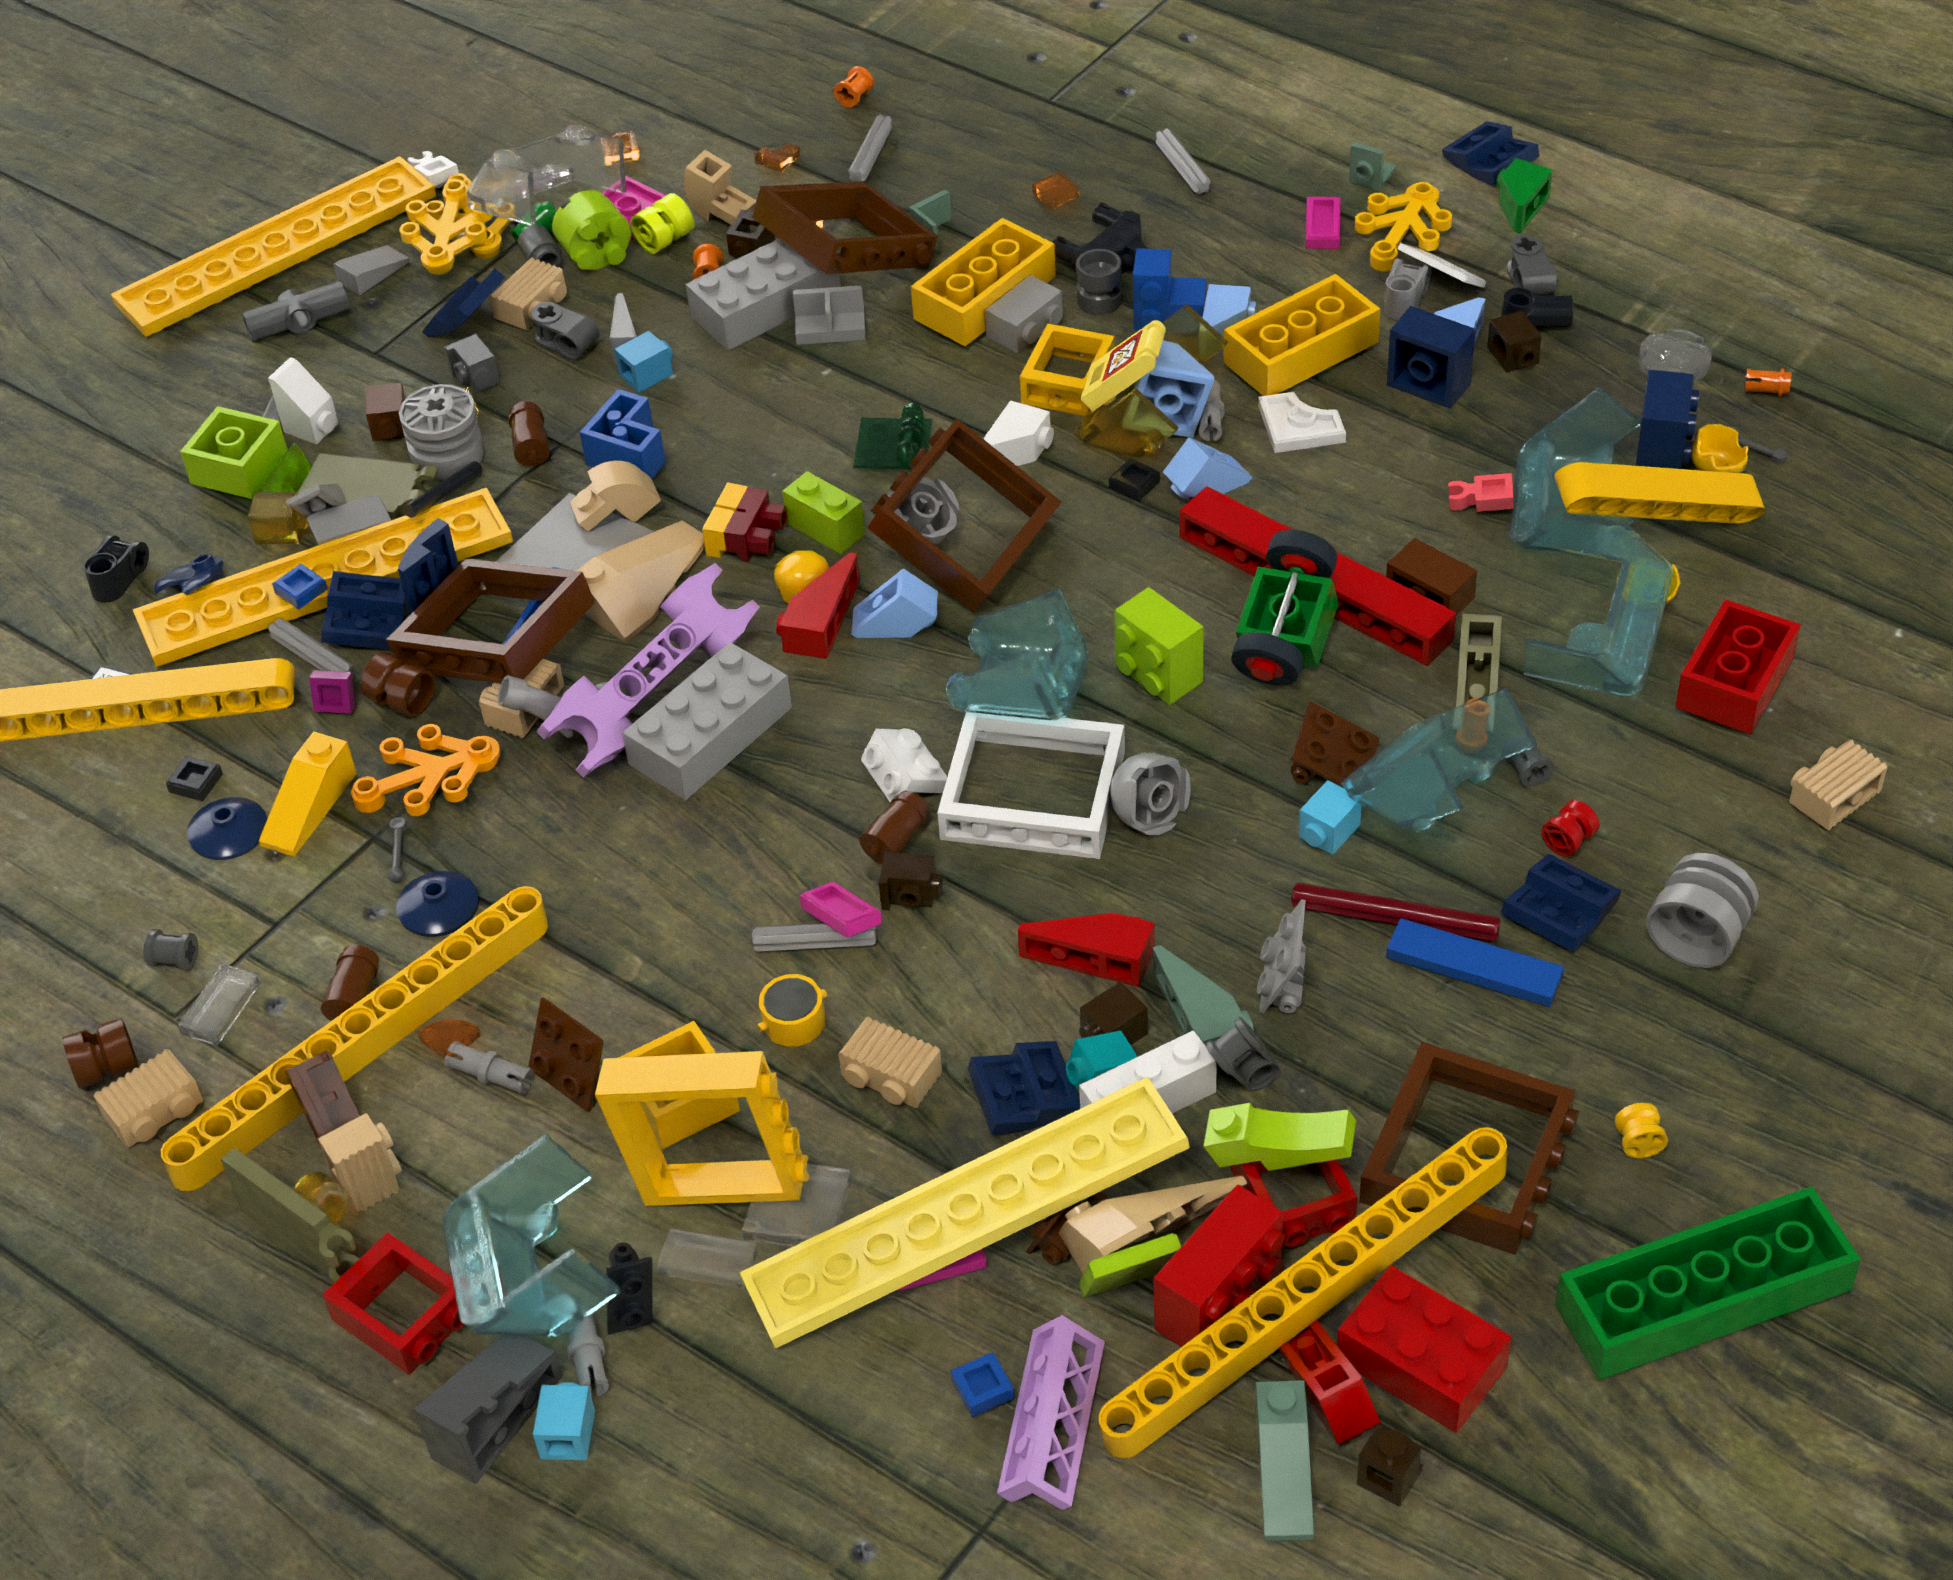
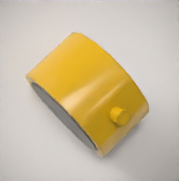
(792, 1010)

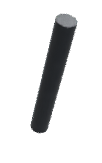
(442, 489)

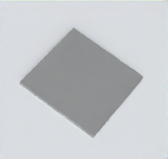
(565, 544)

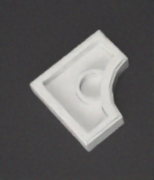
(1299, 426)

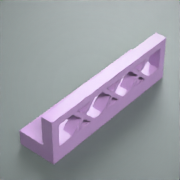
(1042, 1404)

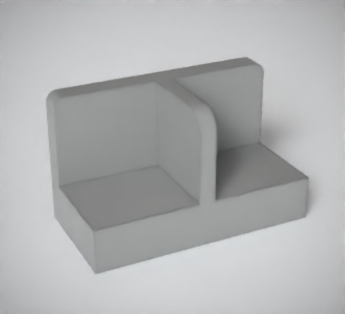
(829, 315)

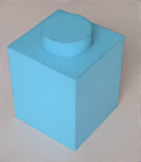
(1329, 818)
(564, 1422)

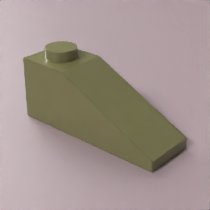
(1478, 656)

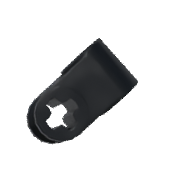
(114, 567)

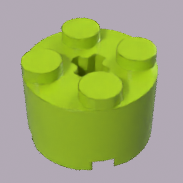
(592, 230)

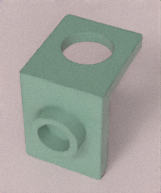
(1368, 167)
(933, 212)

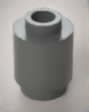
(540, 245)

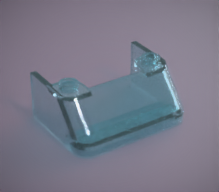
(1578, 435)
(1620, 653)
(1417, 772)
(493, 1255)

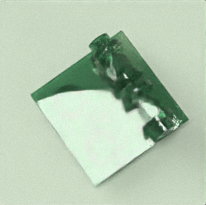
(892, 441)

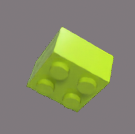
(234, 452)
(1159, 645)

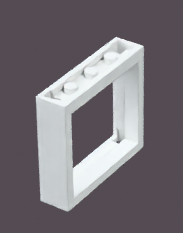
(1026, 828)

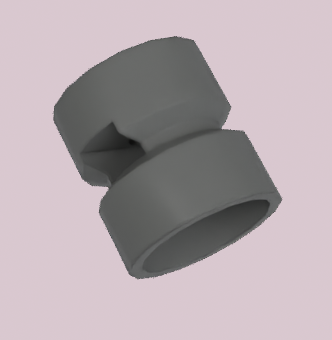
(1099, 281)

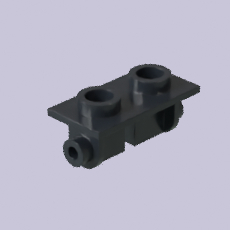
(635, 1301)

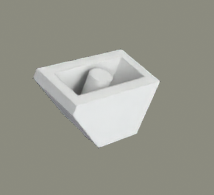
(302, 403)
(1021, 433)

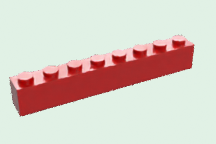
(1365, 597)

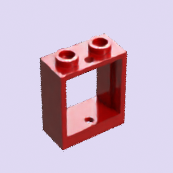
(1314, 1217)
(369, 1278)

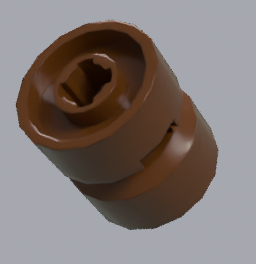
(398, 685)
(100, 1053)

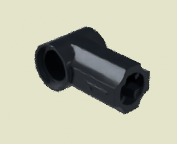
(1540, 310)

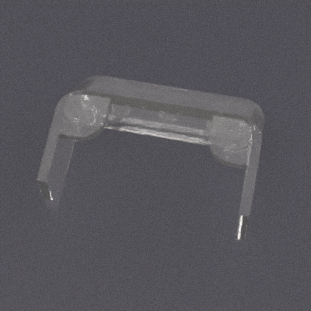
(513, 176)

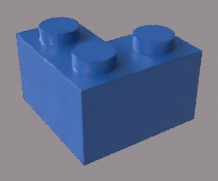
(1158, 293)
(624, 433)

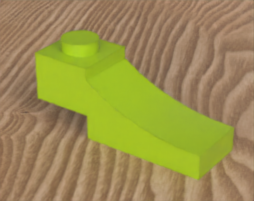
(1277, 1138)

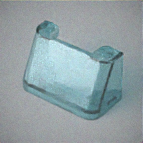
(1028, 663)

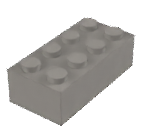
(753, 293)
(707, 720)

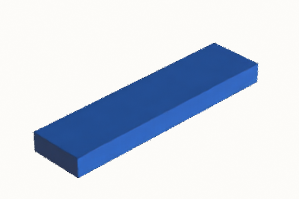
(1475, 962)

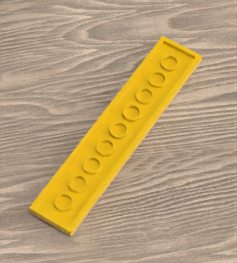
(271, 246)
(247, 600)

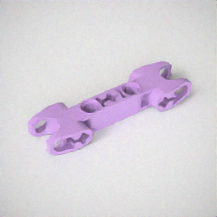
(604, 712)

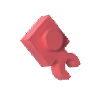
(1486, 492)

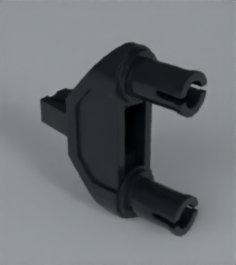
(1121, 237)

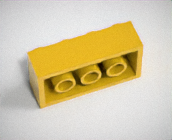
(976, 276)
(1301, 336)

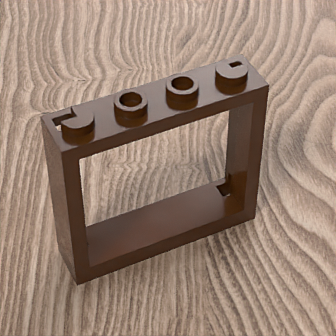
(790, 214)
(996, 472)
(419, 638)
(1535, 1095)

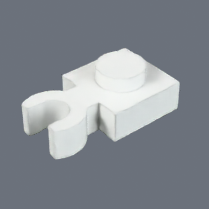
(434, 170)

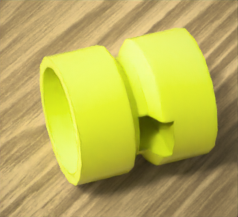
(662, 223)

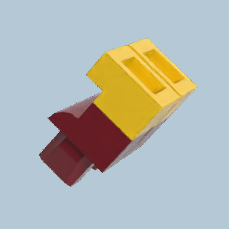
(741, 523)

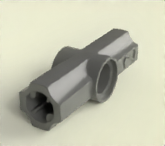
(296, 311)

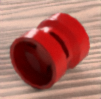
(1565, 832)

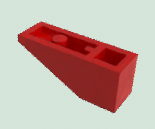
(819, 610)
(1096, 945)
(1330, 1383)

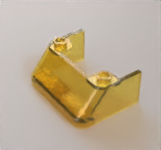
(1132, 421)

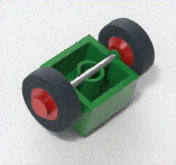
(1287, 610)

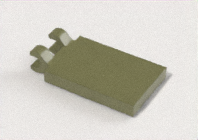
(364, 477)
(289, 1215)

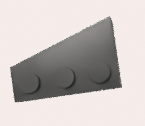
(486, 1404)

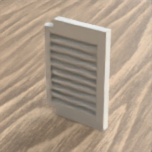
(1442, 265)

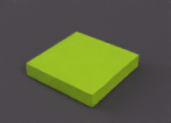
(1128, 1265)

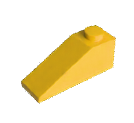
(308, 792)

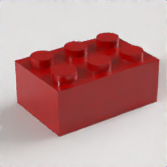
(1737, 666)
(1219, 1266)
(1424, 1348)

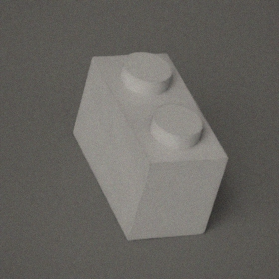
(1023, 314)

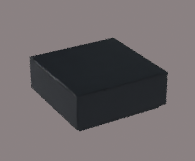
(1134, 479)
(194, 778)

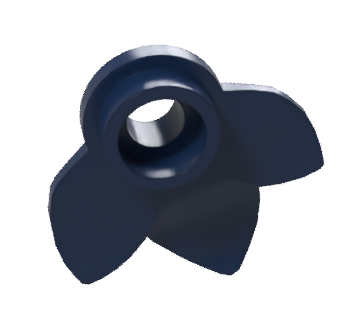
(191, 576)

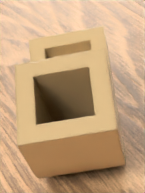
(710, 190)
(613, 487)

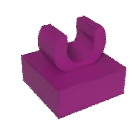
(332, 691)

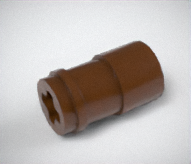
(528, 434)
(895, 826)
(351, 981)

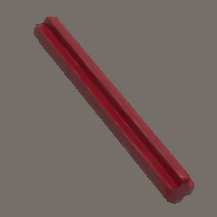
(1391, 910)

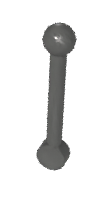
(1777, 455)
(397, 827)

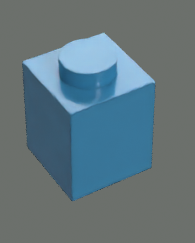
(644, 361)

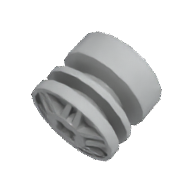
(441, 429)
(1702, 910)

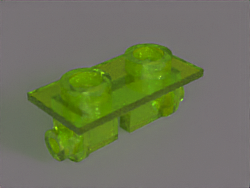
(289, 472)

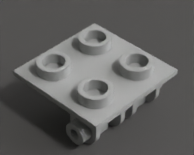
(1284, 964)

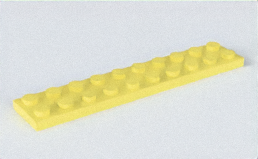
(963, 1211)

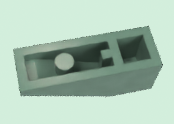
(1194, 998)
(1284, 1460)

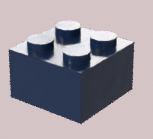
(1430, 357)
(1667, 420)

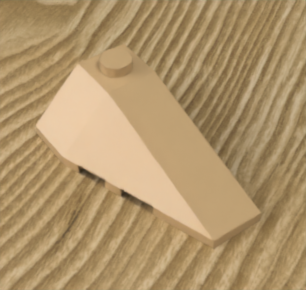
(638, 576)
(1138, 1218)

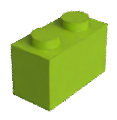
(824, 512)

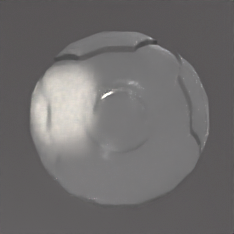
(1675, 352)

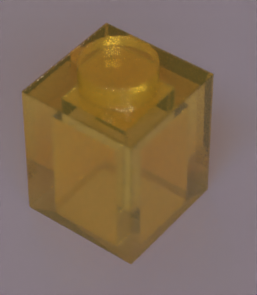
(275, 521)

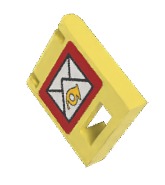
(1123, 366)

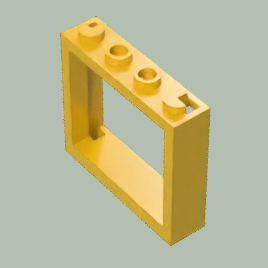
(633, 1080)

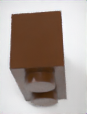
(1433, 575)

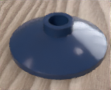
(226, 828)
(437, 903)

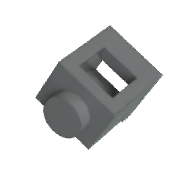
(472, 363)

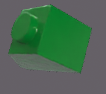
(1523, 191)

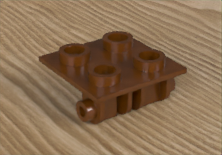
(1329, 747)
(566, 1054)

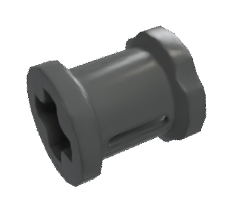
(1527, 761)
(170, 949)

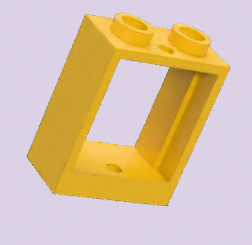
(1040, 387)

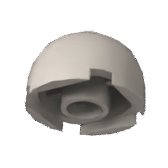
(930, 509)
(1150, 792)

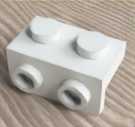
(902, 763)

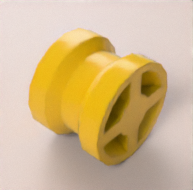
(1641, 1130)

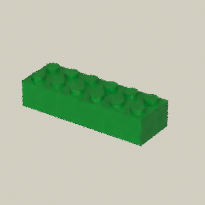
(1706, 1282)

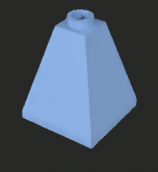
(1177, 387)

